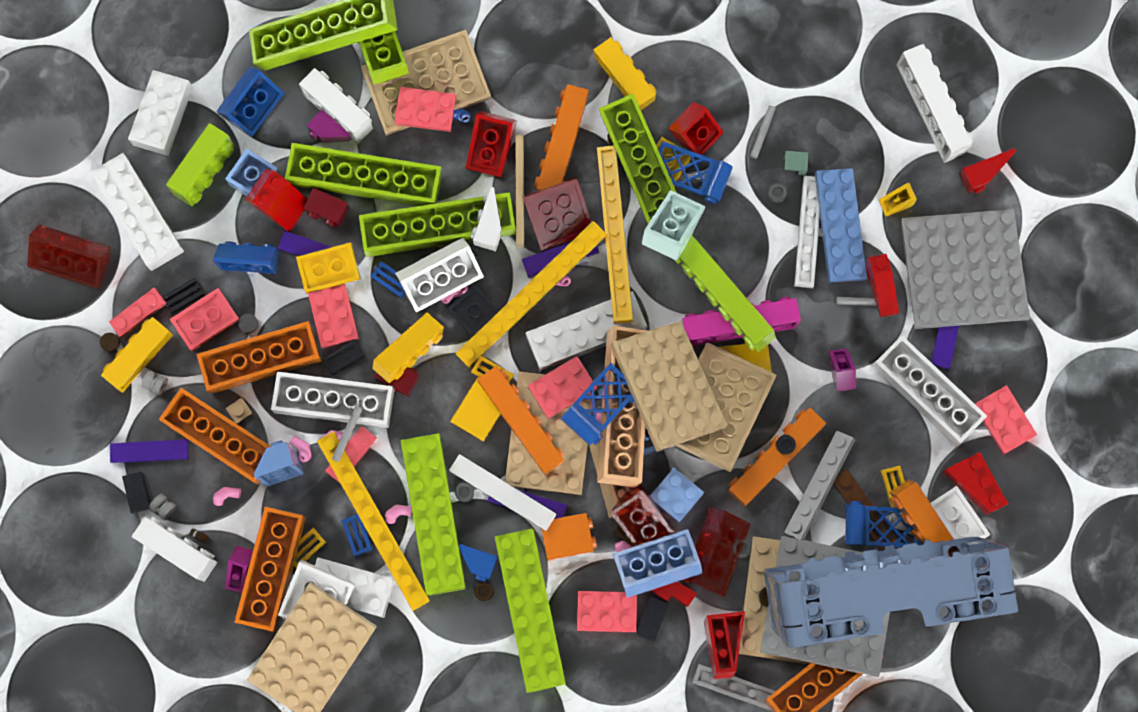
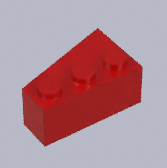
(977, 483)
(723, 642)

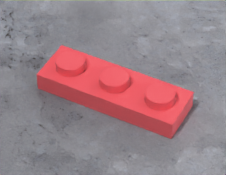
(137, 312)
(356, 448)

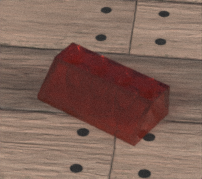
(68, 256)
(641, 517)
(716, 550)

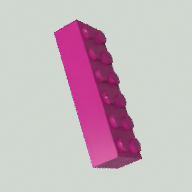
(714, 328)

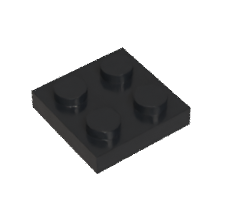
(473, 310)

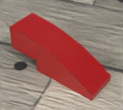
(677, 591)

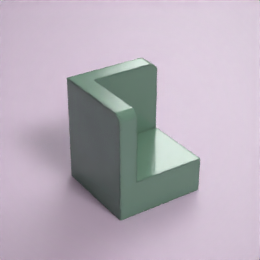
(796, 162)

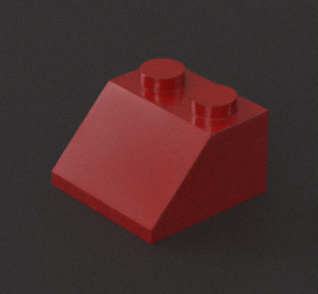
(696, 129)

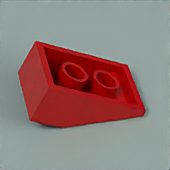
(490, 143)
(277, 199)

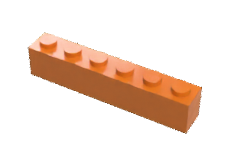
(563, 137)
(520, 420)
(771, 462)

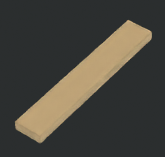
(519, 192)

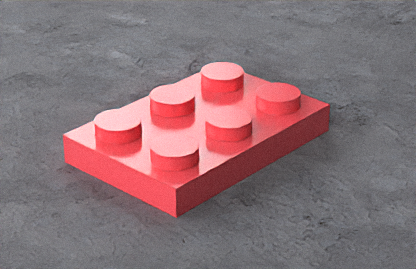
(425, 109)
(333, 316)
(204, 319)
(561, 387)
(1005, 420)
(606, 611)

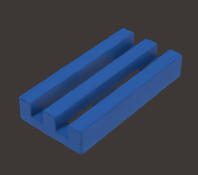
(384, 284)
(362, 550)

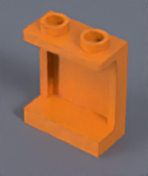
(569, 537)

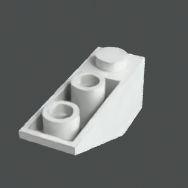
(489, 229)

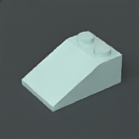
(672, 225)

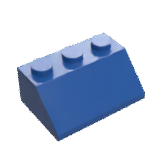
(250, 101)
(246, 257)

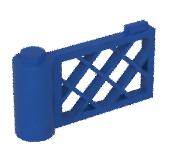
(714, 181)
(582, 421)
(858, 523)

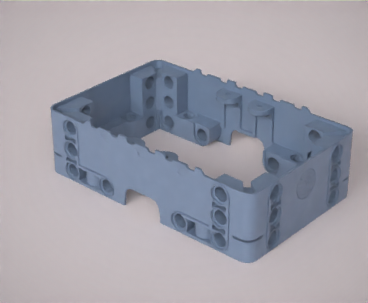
(871, 584)

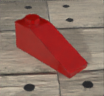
(980, 174)
(882, 284)

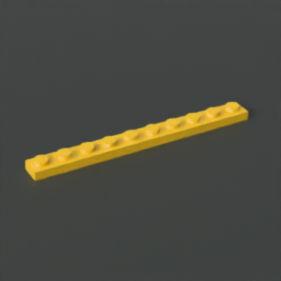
(615, 235)
(531, 294)
(374, 523)

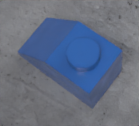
(479, 562)

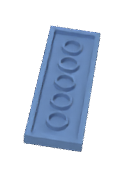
(840, 225)

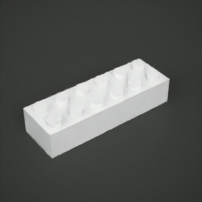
(934, 103)
(137, 212)
(577, 334)
(929, 391)
(332, 399)

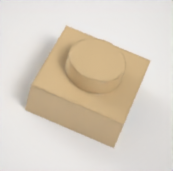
(239, 411)

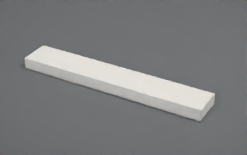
(807, 235)
(502, 492)

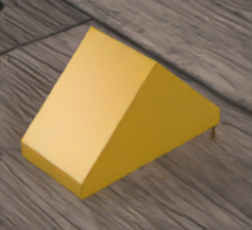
(898, 200)

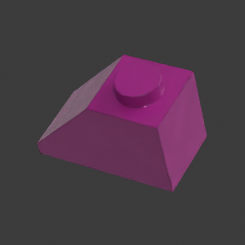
(327, 129)
(842, 369)
(238, 568)

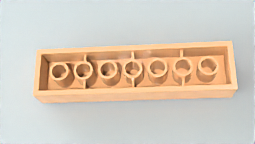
(623, 439)

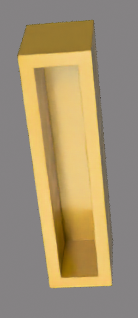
(623, 73)
(408, 348)
(136, 354)

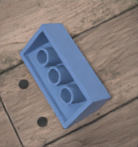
(278, 464)
(657, 563)

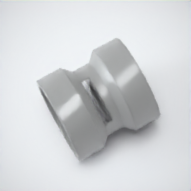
(154, 382)
(162, 506)

